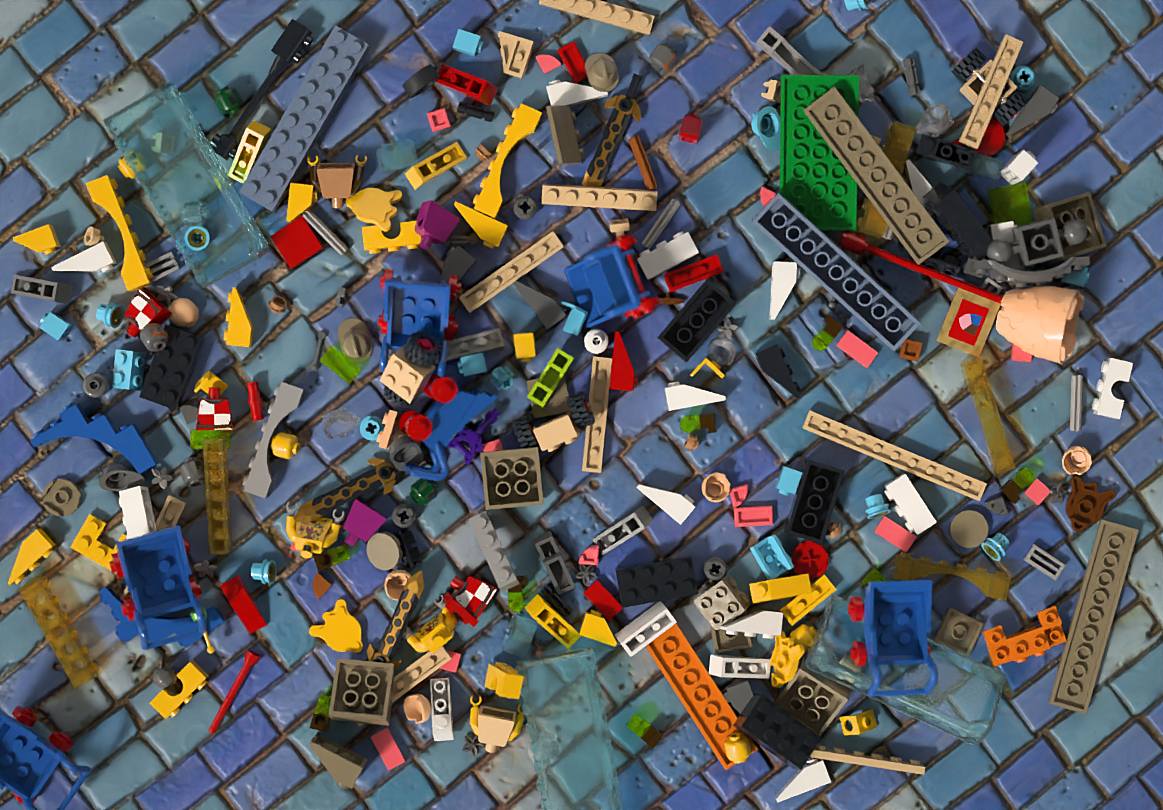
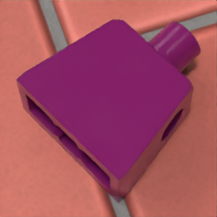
(434, 224)
(362, 522)

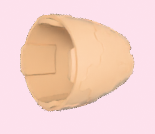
(1041, 320)

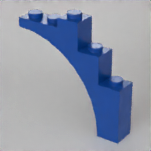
(127, 441)
(158, 627)

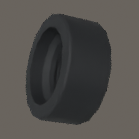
(421, 81)

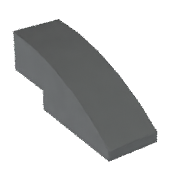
(554, 562)

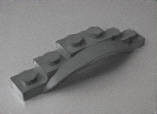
(1025, 278)

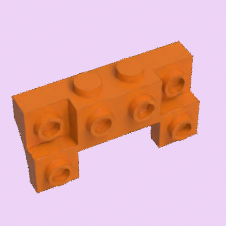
(1026, 642)

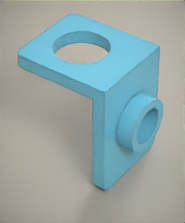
(575, 319)

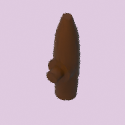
(670, 300)

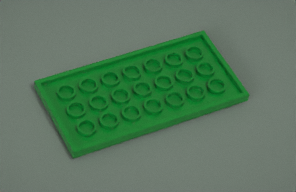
(809, 168)

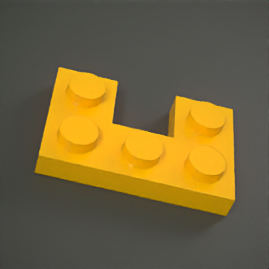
(89, 545)

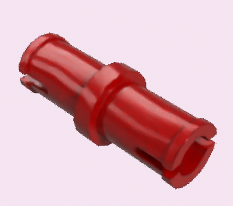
(255, 401)

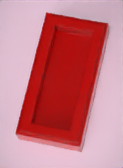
(573, 62)
(602, 600)

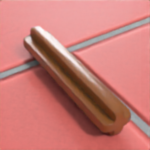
(643, 163)

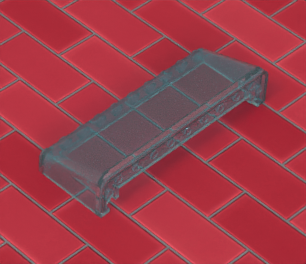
(180, 167)
(960, 702)
(569, 731)

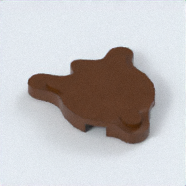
(1085, 504)

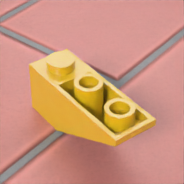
(239, 327)
(31, 551)

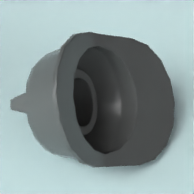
(405, 451)
(118, 478)

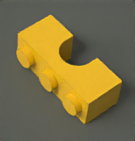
(375, 240)
(193, 678)
(504, 680)

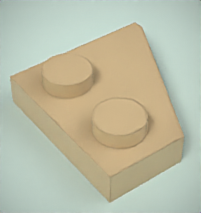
(515, 54)

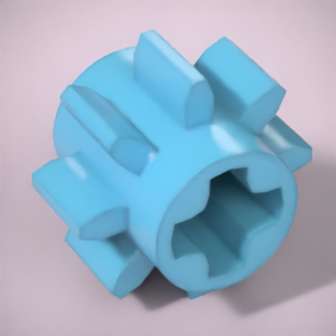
(502, 378)

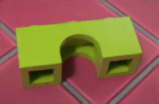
(550, 377)

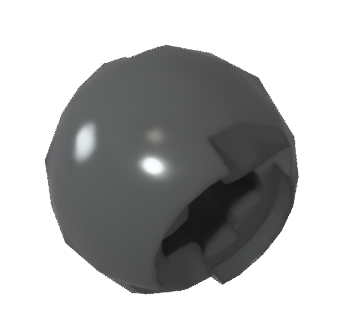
(530, 212)
(400, 509)
(722, 569)
(165, 677)

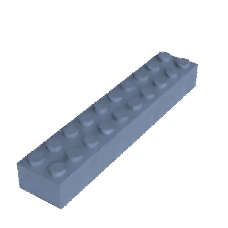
(305, 119)
(836, 271)

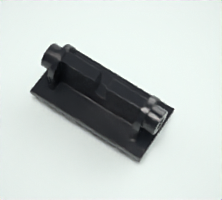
(949, 266)
(409, 554)

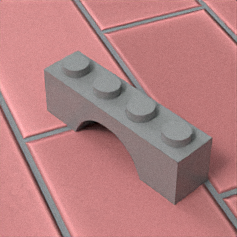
(493, 551)

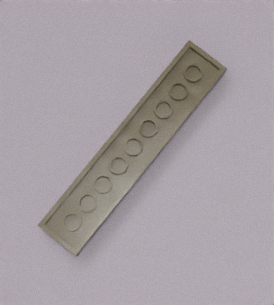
(876, 175)
(1093, 616)

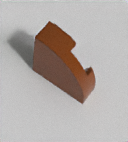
(320, 585)

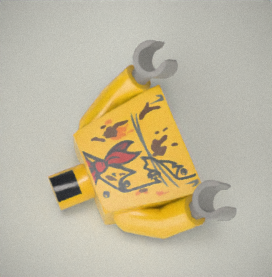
(312, 536)
(435, 632)

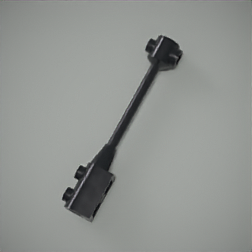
(287, 51)

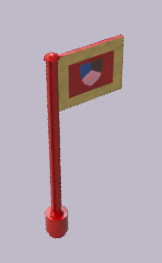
(970, 310)

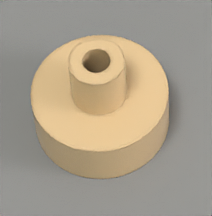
(93, 237)

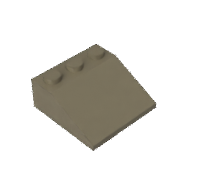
(565, 136)
(1074, 208)
(511, 478)
(362, 692)
(812, 698)
(339, 761)

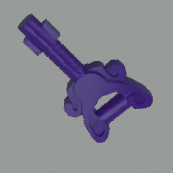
(473, 437)

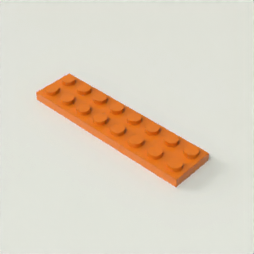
(696, 690)

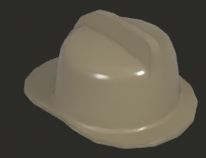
(602, 72)
(354, 340)

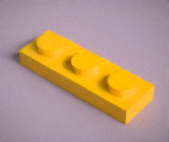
(804, 603)

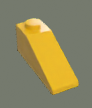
(249, 151)
(435, 165)
(486, 228)
(524, 346)
(780, 588)
(552, 621)

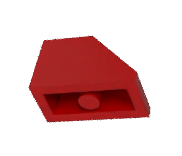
(690, 129)

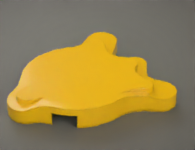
(374, 206)
(341, 629)
(785, 659)

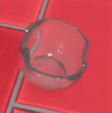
(722, 350)

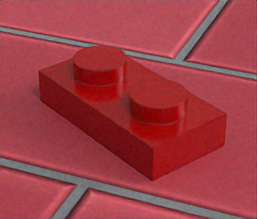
(453, 606)

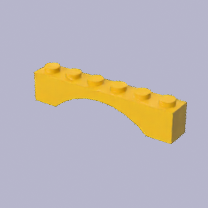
(524, 124)
(133, 271)

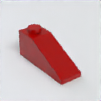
(467, 84)
(622, 372)
(243, 604)

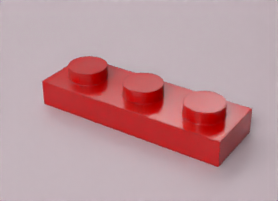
(693, 273)

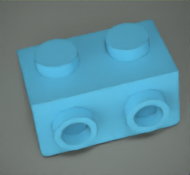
(128, 370)
(772, 557)

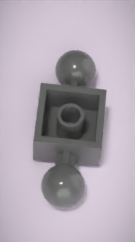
(1037, 241)

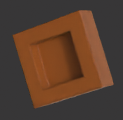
(910, 350)

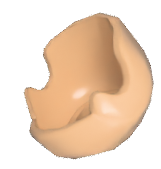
(184, 312)
(1076, 460)
(716, 487)
(395, 583)
(417, 708)

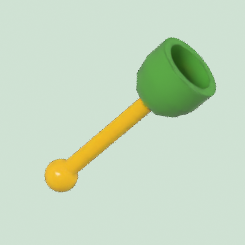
(210, 649)

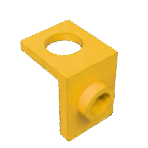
(713, 365)
(210, 380)
(861, 722)

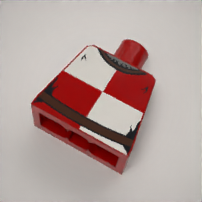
(144, 310)
(214, 412)
(473, 594)

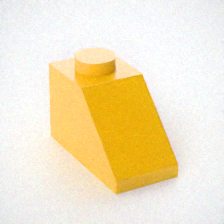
(300, 199)
(40, 239)
(597, 628)

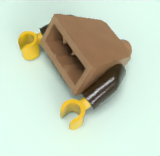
(336, 179)

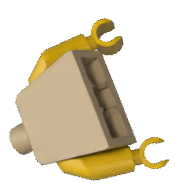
(495, 725)

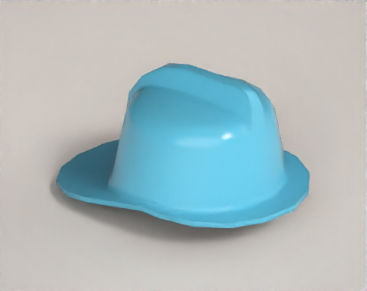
(767, 126)

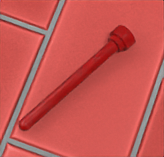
(251, 659)

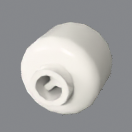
(589, 338)

